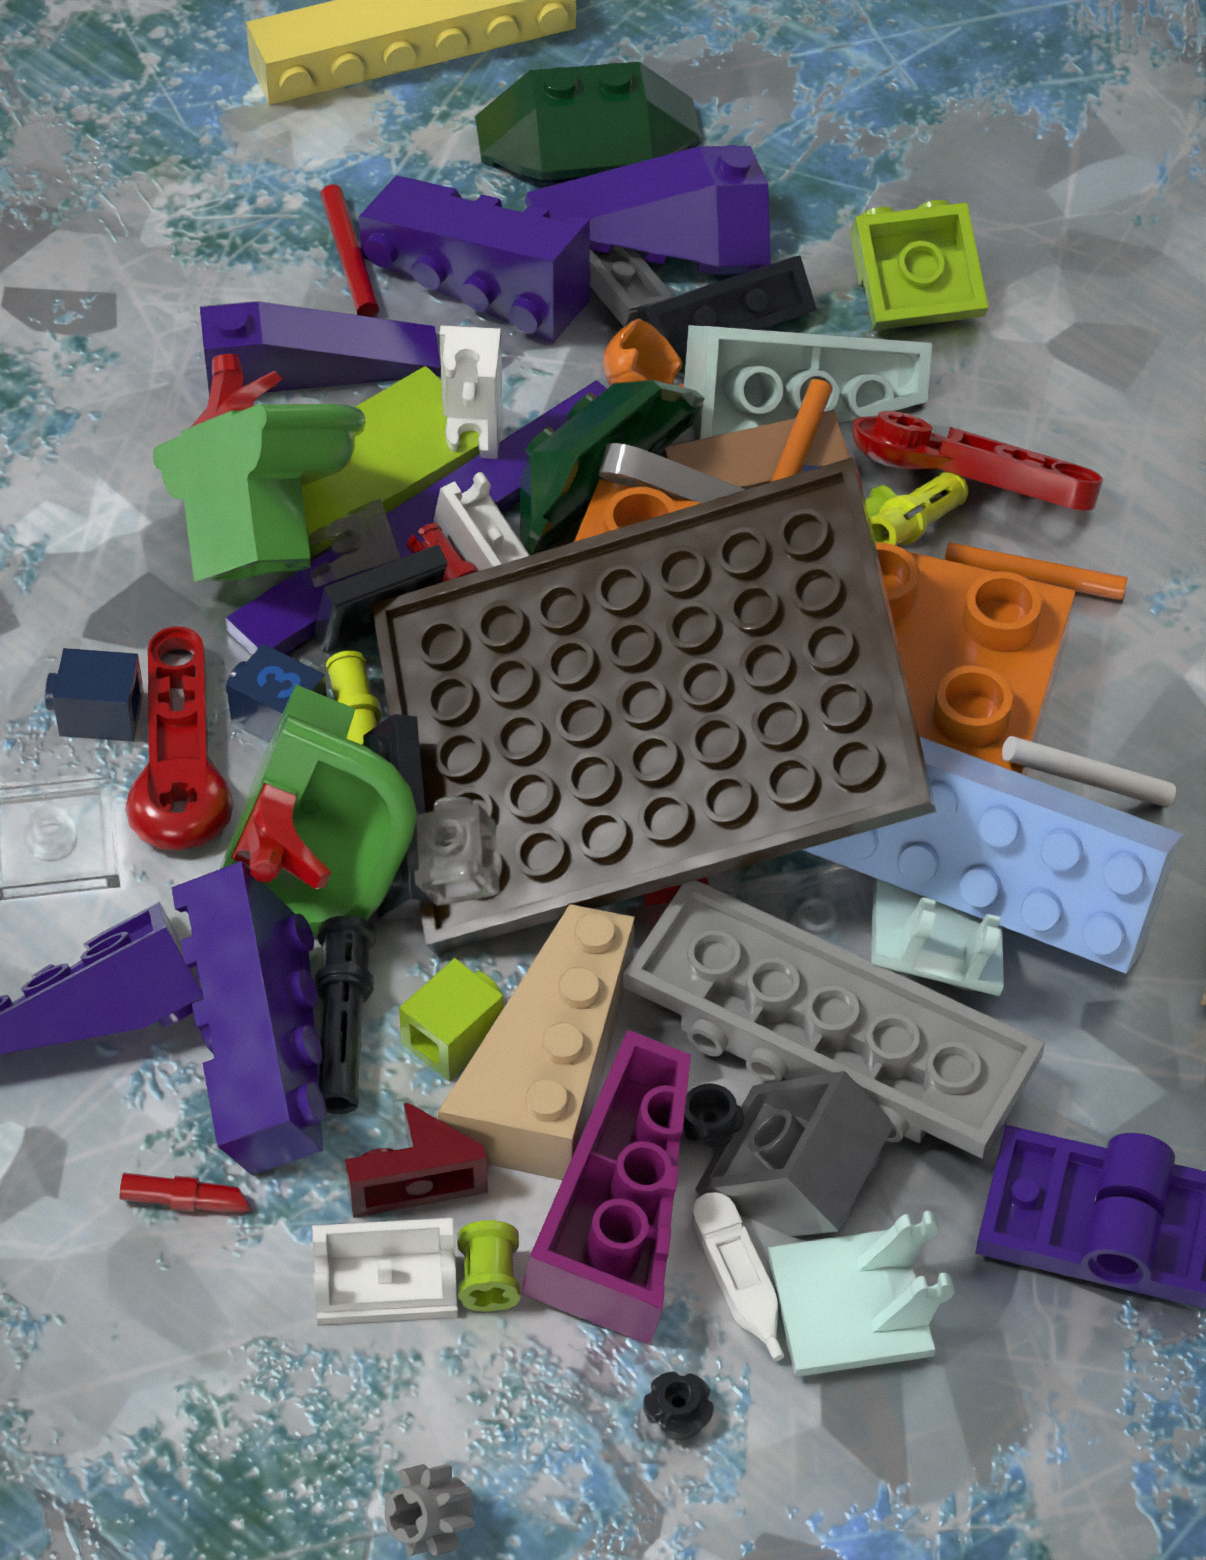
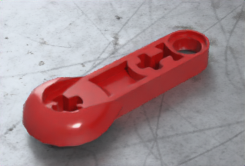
(910, 444)
(178, 754)

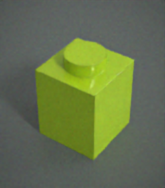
(450, 1017)

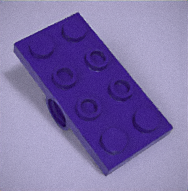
(1099, 1213)

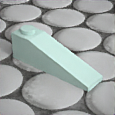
(764, 375)

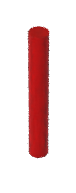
(349, 251)

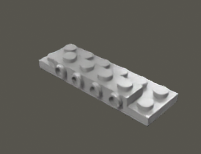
(818, 1009)

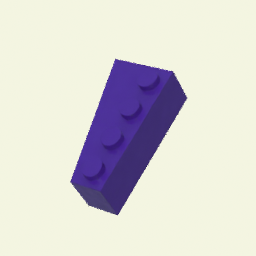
(482, 254)
(255, 1017)

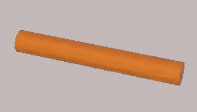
(803, 429)
(1047, 572)

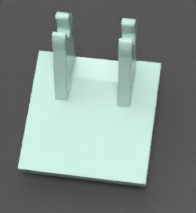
(935, 940)
(858, 1298)

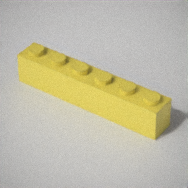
(371, 39)

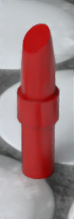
(183, 1193)

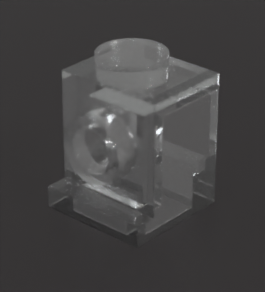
(466, 866)

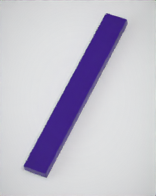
(289, 610)

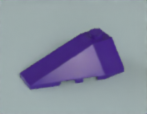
(681, 205)
(315, 345)
(119, 986)

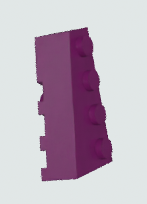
(612, 1215)

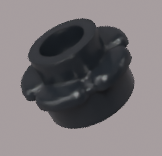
(711, 1102)
(673, 1421)

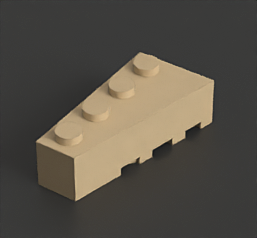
(546, 1052)

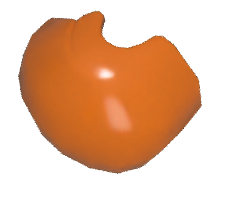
(640, 355)

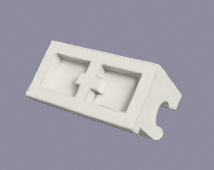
(472, 385)
(477, 525)
(384, 1271)

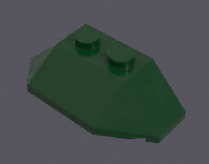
(585, 121)
(567, 461)

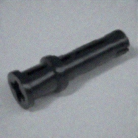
(343, 989)

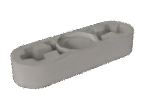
(642, 468)

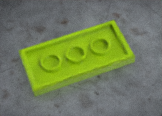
(393, 456)

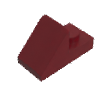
(433, 1169)

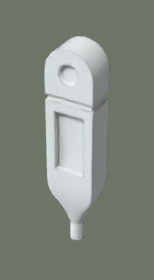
(737, 1268)

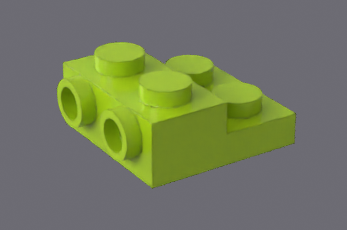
(918, 265)

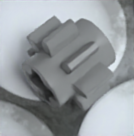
(429, 1509)

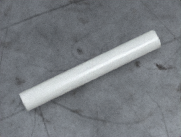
(1088, 771)

